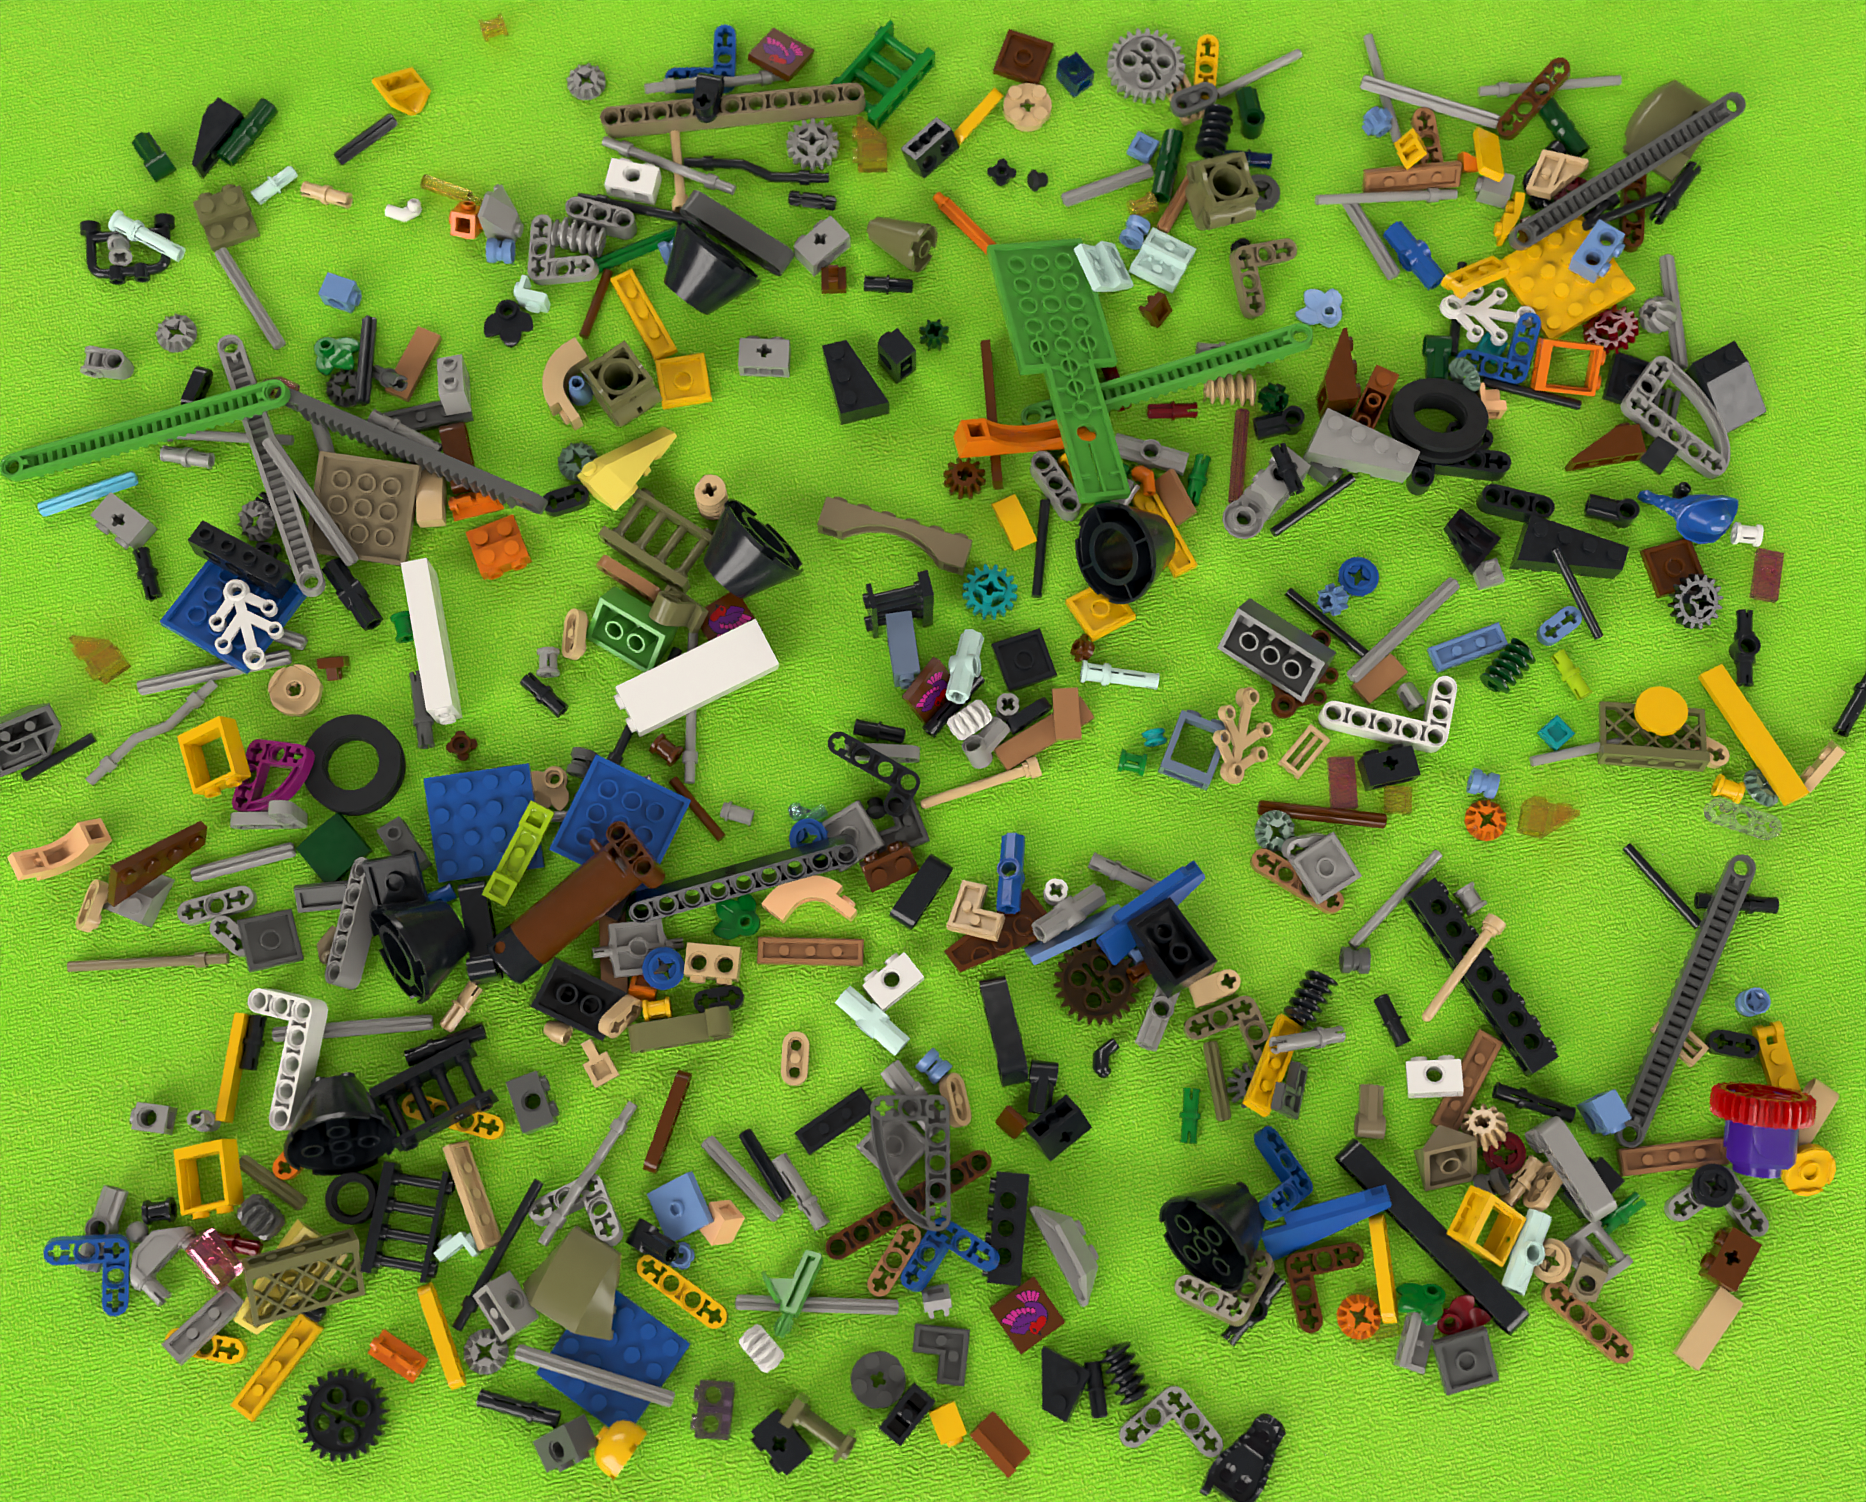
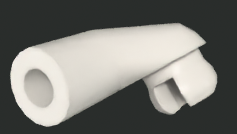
(404, 214)

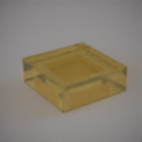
(1397, 799)

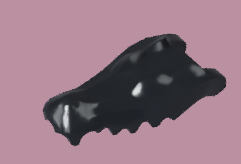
(1244, 1466)

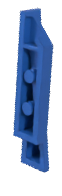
(1178, 885)
(1323, 1219)

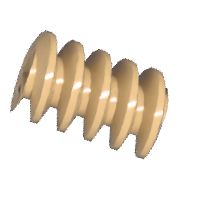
(1231, 389)
(710, 496)

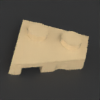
(1554, 173)
(1824, 763)

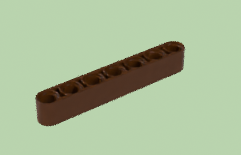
(918, 1194)

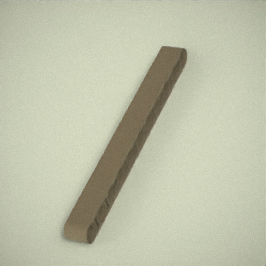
(743, 116)

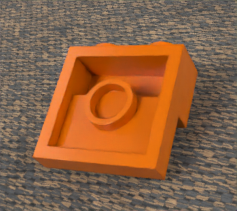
(498, 547)

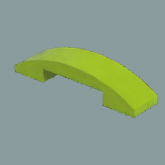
(519, 853)

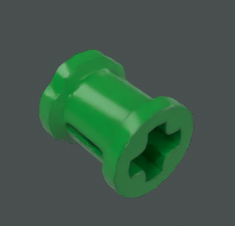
(403, 627)
(1123, 765)

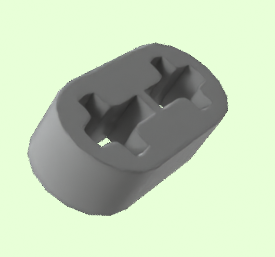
(1301, 841)
(227, 940)

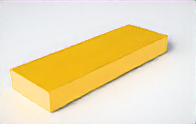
(1488, 154)

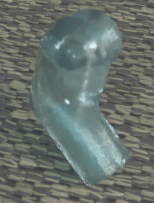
(799, 812)

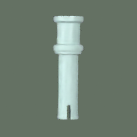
(137, 231)
(1106, 674)

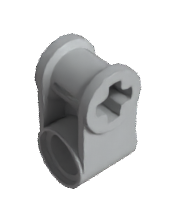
(103, 362)

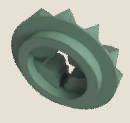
(1462, 367)
(567, 456)
(1759, 788)
(1263, 830)

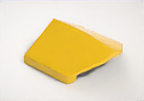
(403, 90)

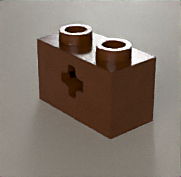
(1740, 1251)

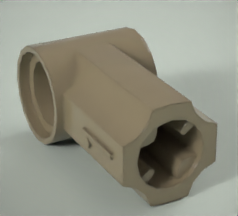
(1370, 1119)

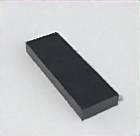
(834, 1121)

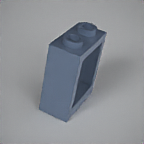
(902, 648)
(1183, 772)

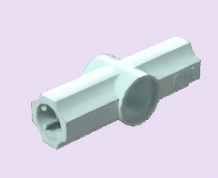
(964, 666)
(872, 1020)
(1526, 1252)

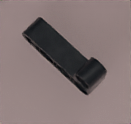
(1496, 465)
(871, 767)
(480, 930)
(1004, 1031)

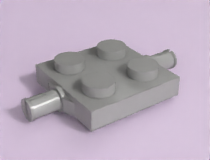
(631, 944)

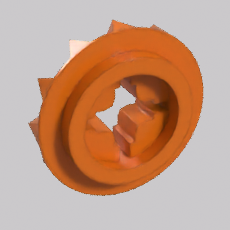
(1473, 820)
(1347, 1321)

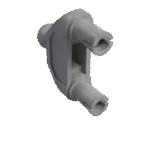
(153, 1254)

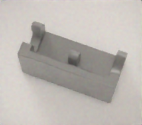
(1414, 1343)

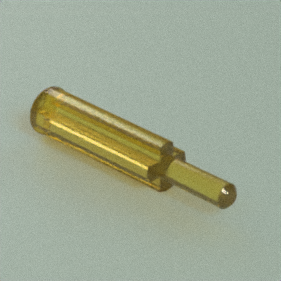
(448, 190)

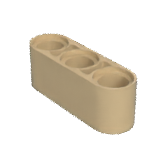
(1825, 1101)

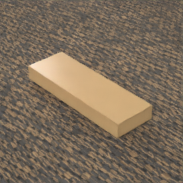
(1708, 1328)

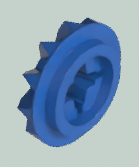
(1368, 573)
(800, 832)
(675, 972)

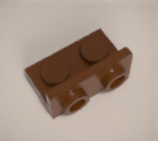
(888, 866)

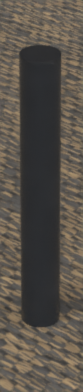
(58, 757)

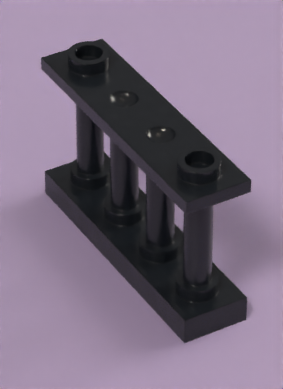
(913, 598)
(412, 1080)
(382, 1231)

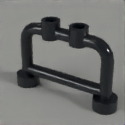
(1537, 202)
(141, 271)

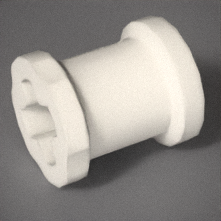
(1747, 534)
(1056, 884)

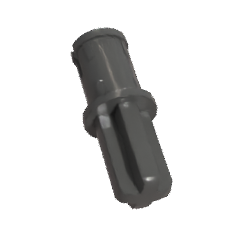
(389, 378)

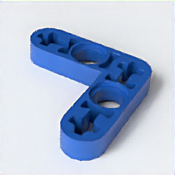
(724, 69)
(1513, 358)
(1293, 1178)
(941, 1245)
(109, 1260)

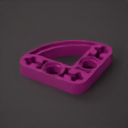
(268, 757)

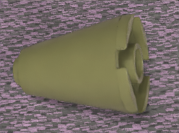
(904, 240)

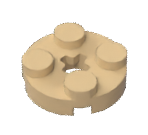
(1033, 95)
(300, 704)

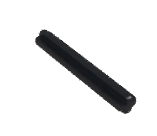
(366, 360)

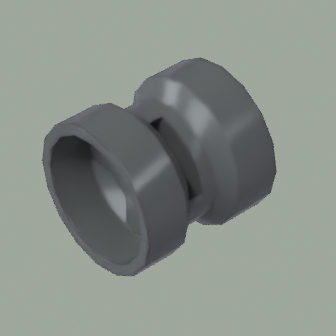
(580, 762)
(1354, 960)
(1494, 1182)

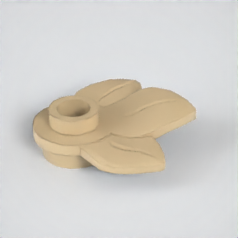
(548, 793)

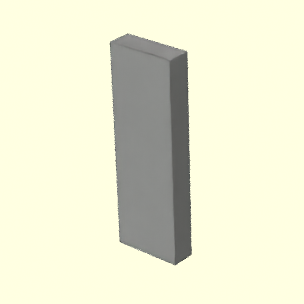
(203, 1325)

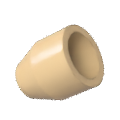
(558, 1032)

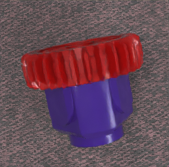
(1761, 1125)

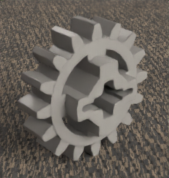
(801, 146)

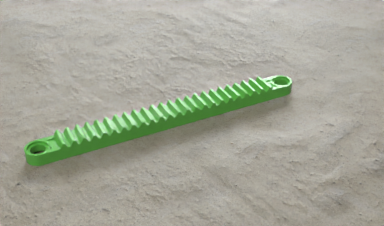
(1191, 370)
(145, 430)

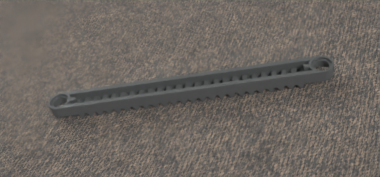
(1626, 171)
(414, 453)
(1686, 998)

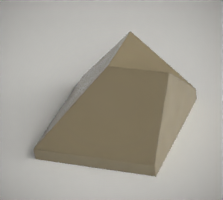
(1447, 1159)

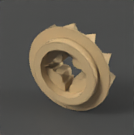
(1563, 1256)

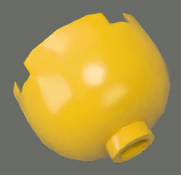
(617, 1446)

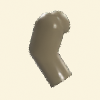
(325, 944)

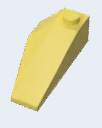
(615, 474)
(298, 1233)

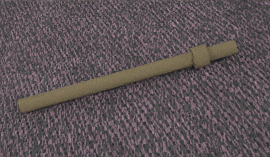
(199, 960)

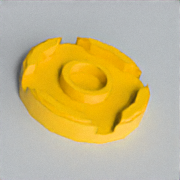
(1661, 711)
(1811, 1172)

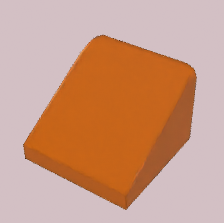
(1469, 162)
(642, 989)

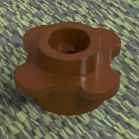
(1082, 648)
(461, 738)

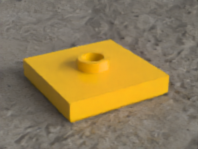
(683, 380)
(1097, 614)

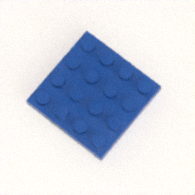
(203, 598)
(615, 795)
(476, 819)
(639, 1350)

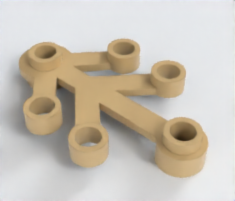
(1234, 765)

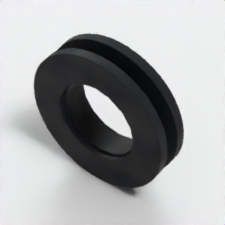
(1445, 396)
(385, 782)

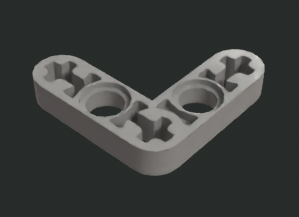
(552, 265)
(280, 815)
(590, 1201)
(1743, 1222)
(1168, 1412)

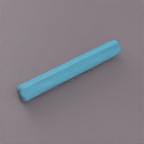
(87, 493)

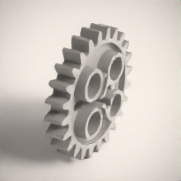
(1145, 65)

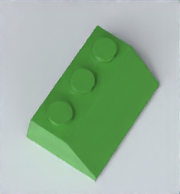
(628, 632)

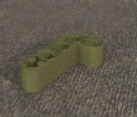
(683, 1030)

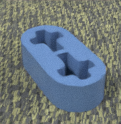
(1562, 630)

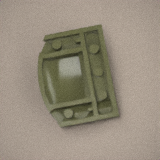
(1658, 114)

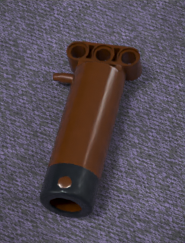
(576, 903)

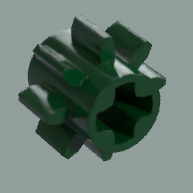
(936, 329)
(1273, 398)

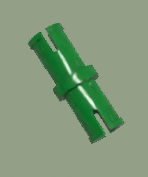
(1197, 478)
(1190, 1115)
(1622, 1213)

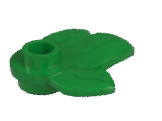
(336, 355)
(733, 915)
(1423, 1299)

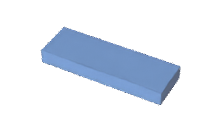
(1467, 647)

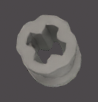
(119, 249)
(548, 653)
(1006, 699)
(1470, 898)

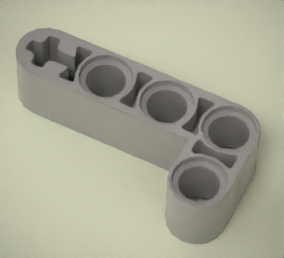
(1572, 1167)

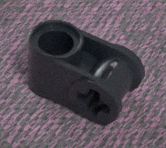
(707, 96)

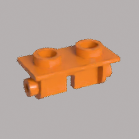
(472, 505)
(397, 1355)

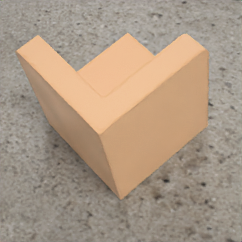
(1492, 402)
(726, 1222)

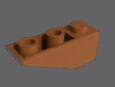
(1375, 396)

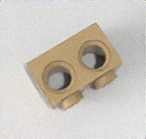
(714, 956)

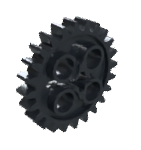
(333, 1439)

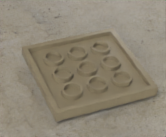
(369, 504)

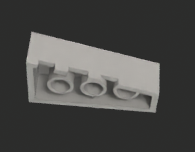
(1358, 448)

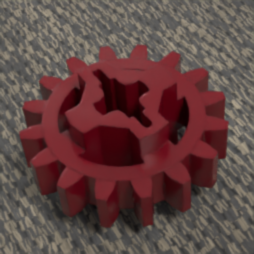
(1612, 329)

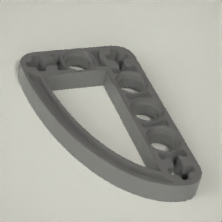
(931, 1150)

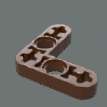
(1306, 1278)

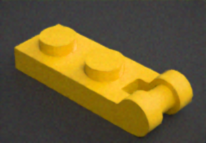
(1475, 276)
(1775, 1057)

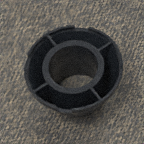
(705, 271)
(1123, 550)
(747, 553)
(419, 944)

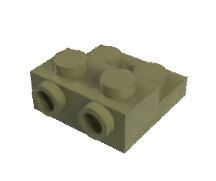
(226, 217)

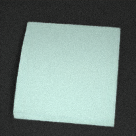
(1162, 260)
(1103, 267)

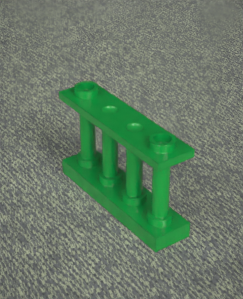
(906, 79)

